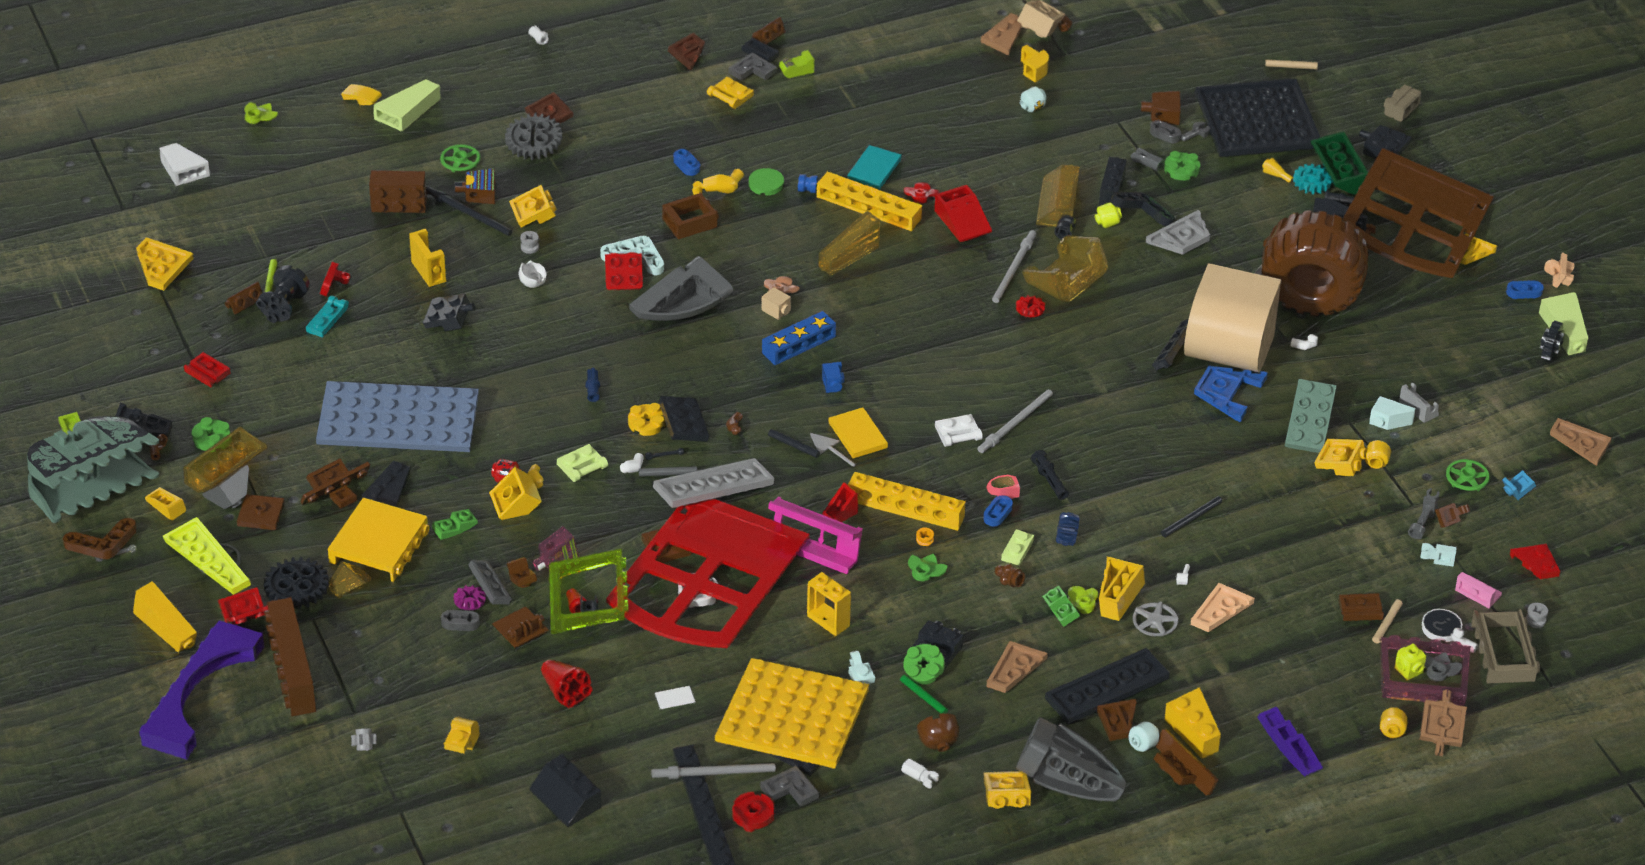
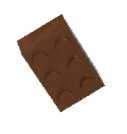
(398, 191)

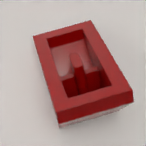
(843, 504)

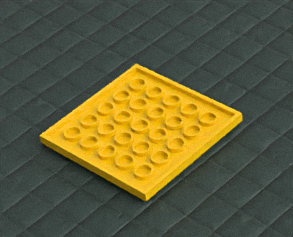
(792, 713)

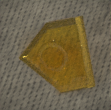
(347, 578)

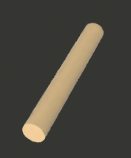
(1291, 64)
(1387, 621)

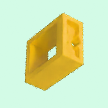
(821, 587)

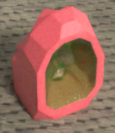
(1004, 485)

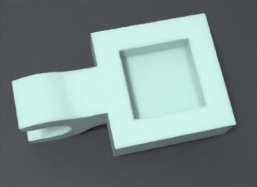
(1441, 554)
(859, 671)

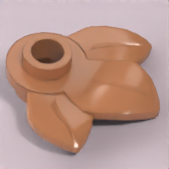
(782, 283)

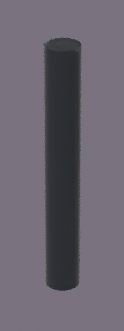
(793, 443)

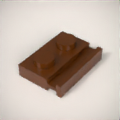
(1361, 607)

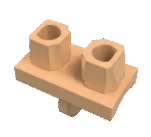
(1560, 270)

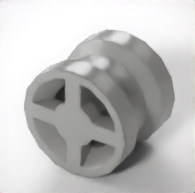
(529, 242)
(1537, 615)

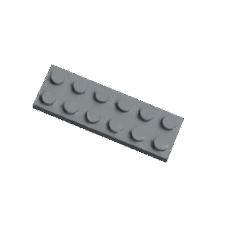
(713, 482)

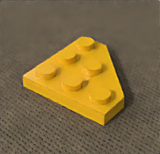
(161, 262)

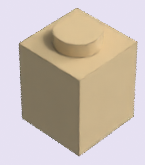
(776, 303)

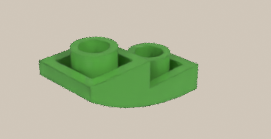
(458, 523)
(1061, 606)

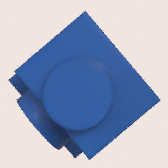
(832, 377)

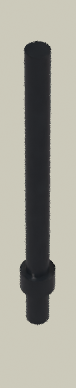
(442, 197)

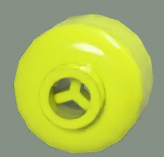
(1108, 215)

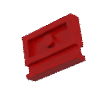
(207, 369)

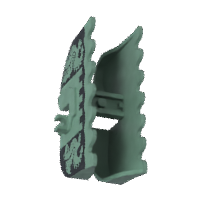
(100, 452)

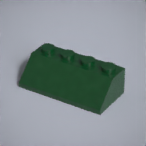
(1341, 161)

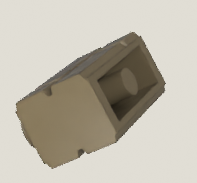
(1402, 102)

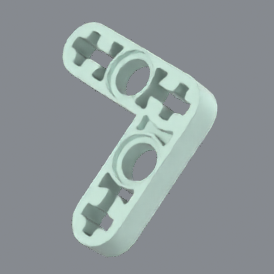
(642, 245)

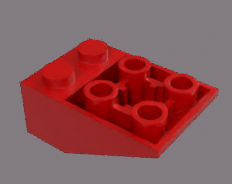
(962, 213)

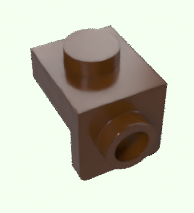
(520, 572)

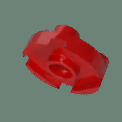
(756, 820)

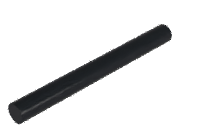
(1192, 516)

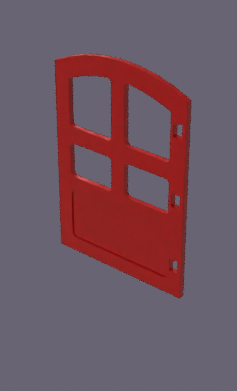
(724, 537)

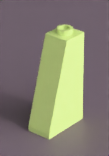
(408, 105)
(1566, 310)

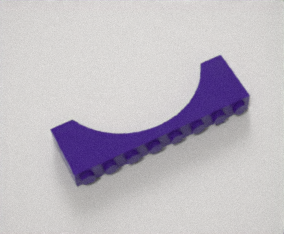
(223, 647)

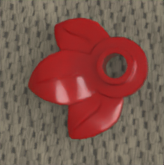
(920, 192)

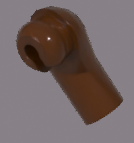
(1065, 24)
(732, 423)
(155, 449)

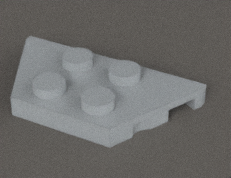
(1181, 235)

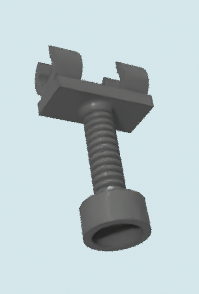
(1429, 505)

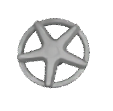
(1155, 619)

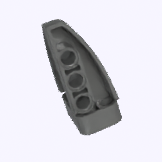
(683, 293)
(1069, 764)

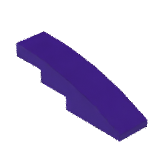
(1289, 742)

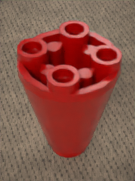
(566, 682)

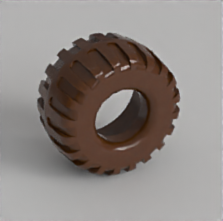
(1321, 242)

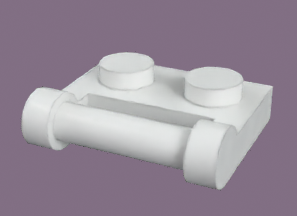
(958, 429)

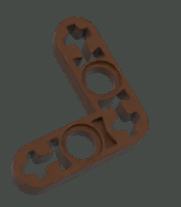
(101, 548)

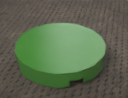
(766, 181)

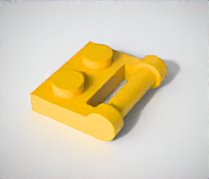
(731, 92)

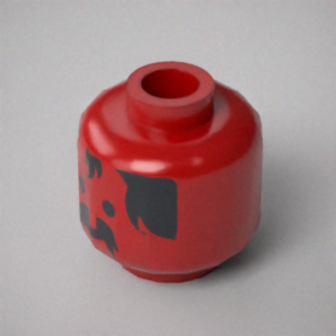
(502, 468)

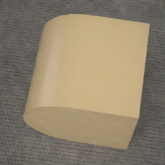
(1233, 318)

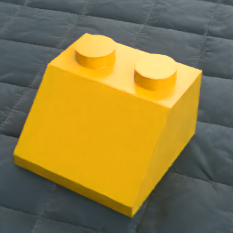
(515, 495)

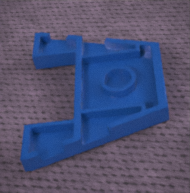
(1220, 385)

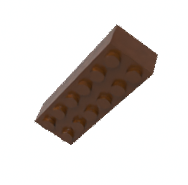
(290, 657)

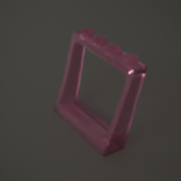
(1423, 692)

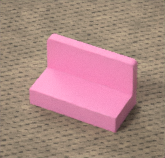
(1477, 590)

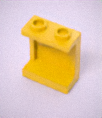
(429, 264)

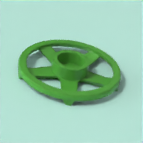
(460, 157)
(1467, 474)

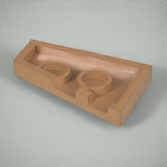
(1003, 34)
(1581, 440)
(1014, 665)

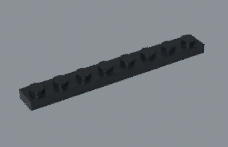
(703, 808)

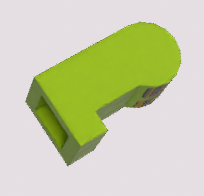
(798, 65)

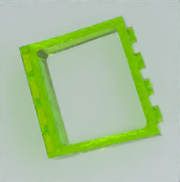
(557, 570)

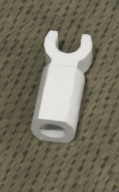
(920, 773)

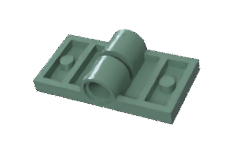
(1310, 416)

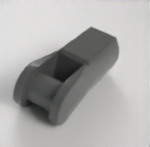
(1147, 159)

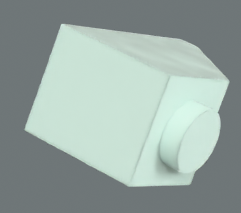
(1391, 414)

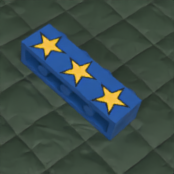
(798, 338)

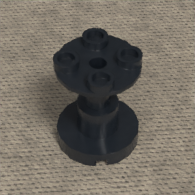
(289, 285)

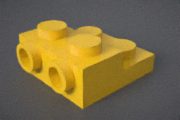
(533, 206)
(1342, 456)
(1007, 789)

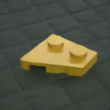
(1477, 250)

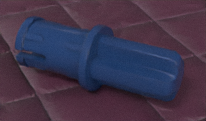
(592, 385)

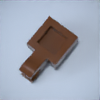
(1450, 514)

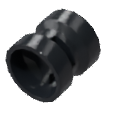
(1065, 226)

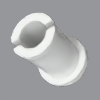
(540, 36)

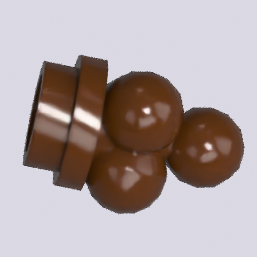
(1009, 575)

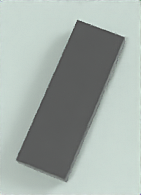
(489, 582)

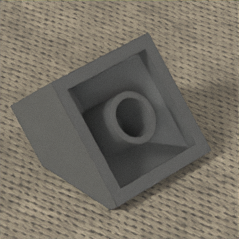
(230, 490)

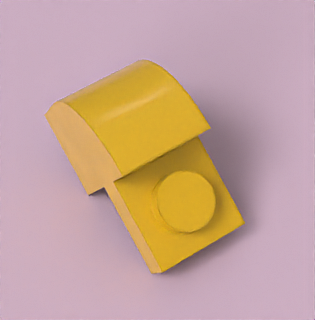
(1034, 63)
(462, 735)

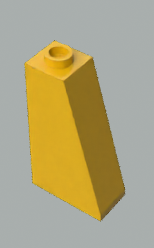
(163, 617)

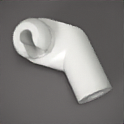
(1305, 345)
(632, 466)
(1457, 635)

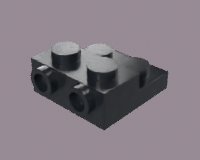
(945, 639)

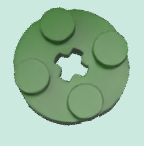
(1189, 161)
(209, 426)
(920, 653)

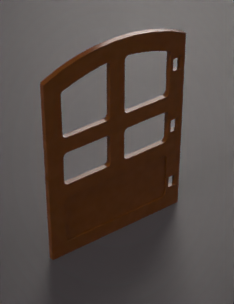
(1425, 192)

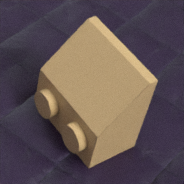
(1040, 17)

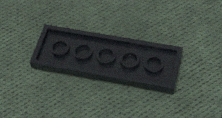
(1107, 685)

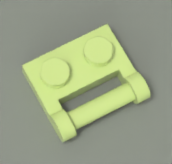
(581, 462)

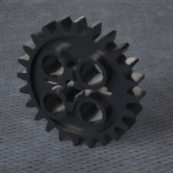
(297, 580)

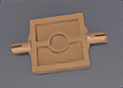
(1443, 723)

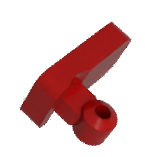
(333, 274)

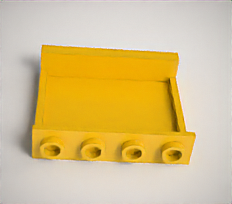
(379, 537)

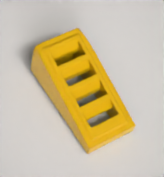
(168, 504)

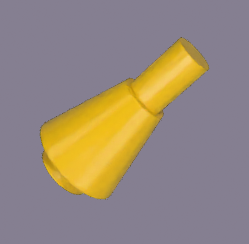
(1273, 168)

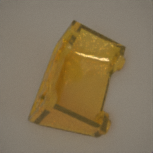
(1077, 268)

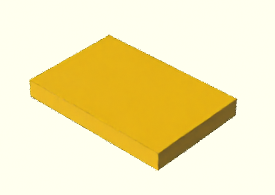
(858, 432)

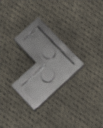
(752, 64)
(791, 782)

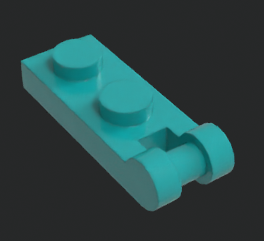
(327, 316)

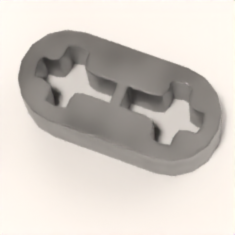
(1165, 131)
(460, 620)

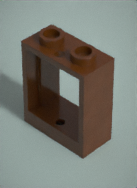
(692, 226)

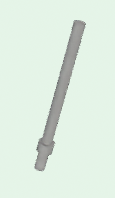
(1025, 245)
(993, 439)
(674, 772)

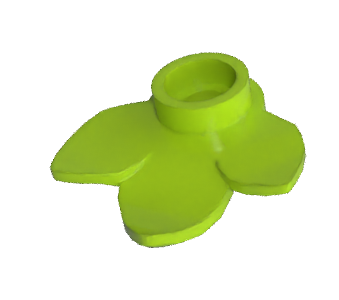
(259, 113)
(1083, 599)

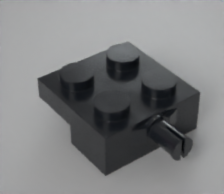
(1384, 138)
(448, 312)

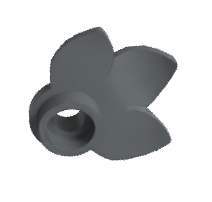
(1441, 667)

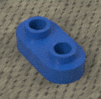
(686, 162)
(1524, 289)
(998, 510)

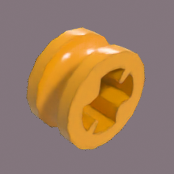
(923, 532)

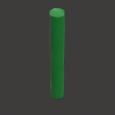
(923, 694)

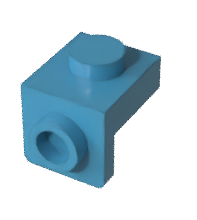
(1519, 485)

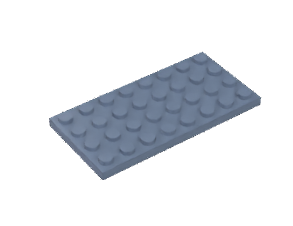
(397, 416)

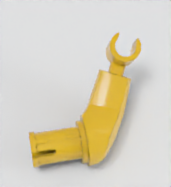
(719, 183)

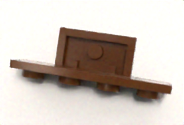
(330, 477)
(1182, 764)

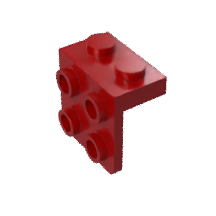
(623, 271)
(241, 605)

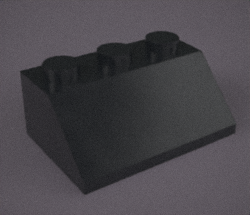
(566, 791)

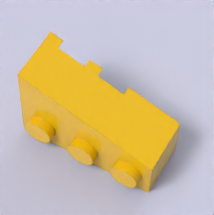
(1120, 587)
(1194, 722)

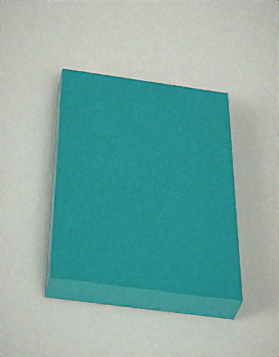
(874, 167)

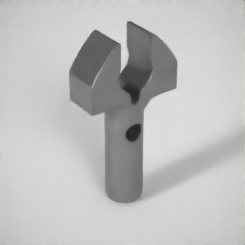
(1198, 129)

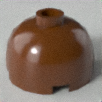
(939, 732)

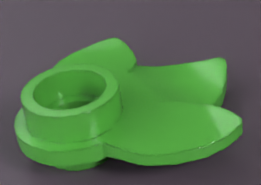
(926, 567)

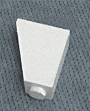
(183, 164)

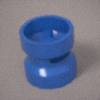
(807, 183)

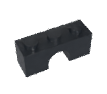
(1112, 179)

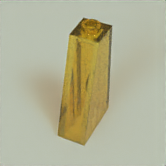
(851, 244)

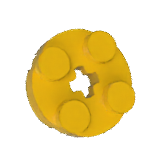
(638, 416)

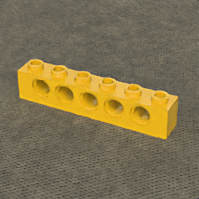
(865, 198)
(908, 501)

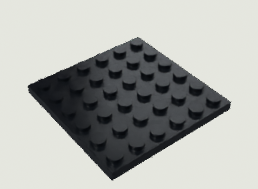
(1257, 117)

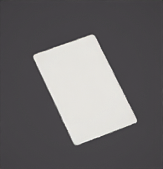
(675, 697)

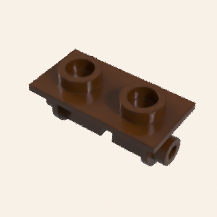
(770, 31)
(244, 298)

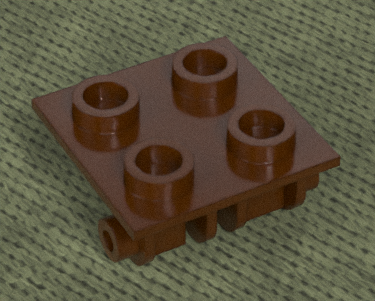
(521, 626)

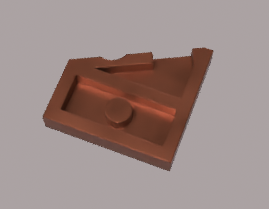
(687, 50)

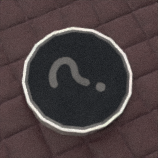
(1440, 624)

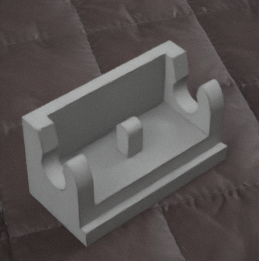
(1423, 410)

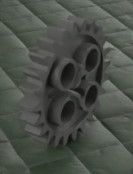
(546, 136)

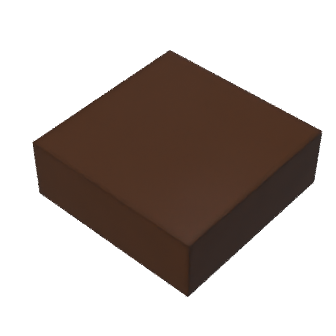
(343, 496)

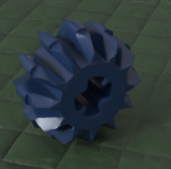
(1067, 528)

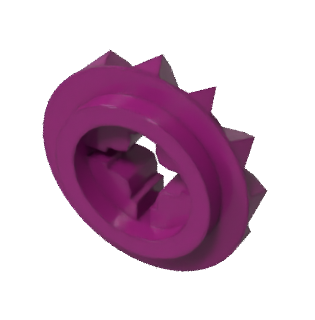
(469, 603)

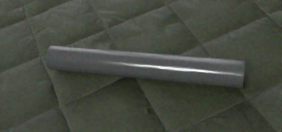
(666, 471)

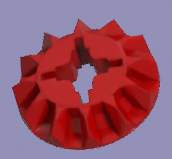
(1036, 309)

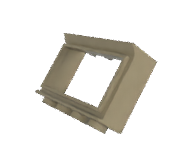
(1505, 673)

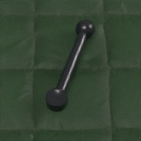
(649, 455)

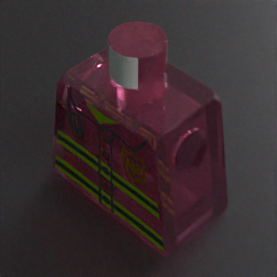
(556, 548)

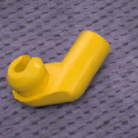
(537, 477)

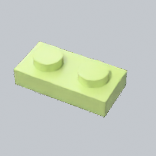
(1017, 547)

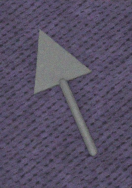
(824, 443)

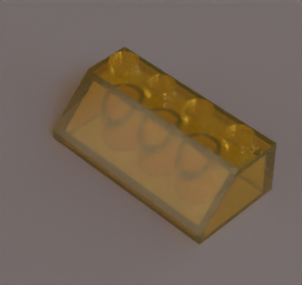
(1058, 195)
(222, 460)

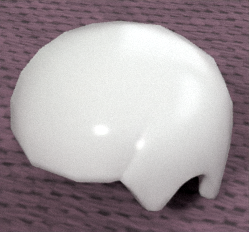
(532, 274)

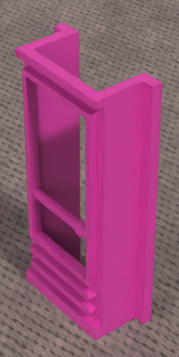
(848, 539)

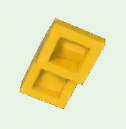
(363, 94)

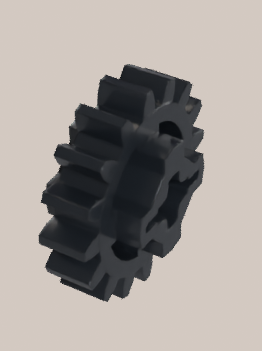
(1552, 340)

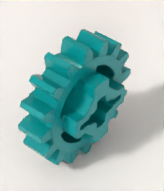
(1312, 179)

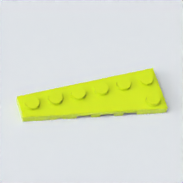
(204, 551)

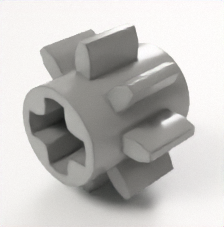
(364, 739)

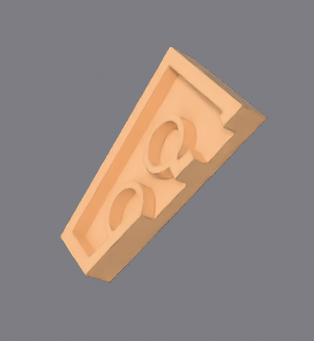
(1220, 606)

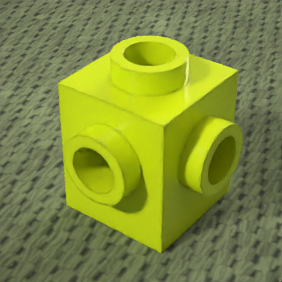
(1410, 661)

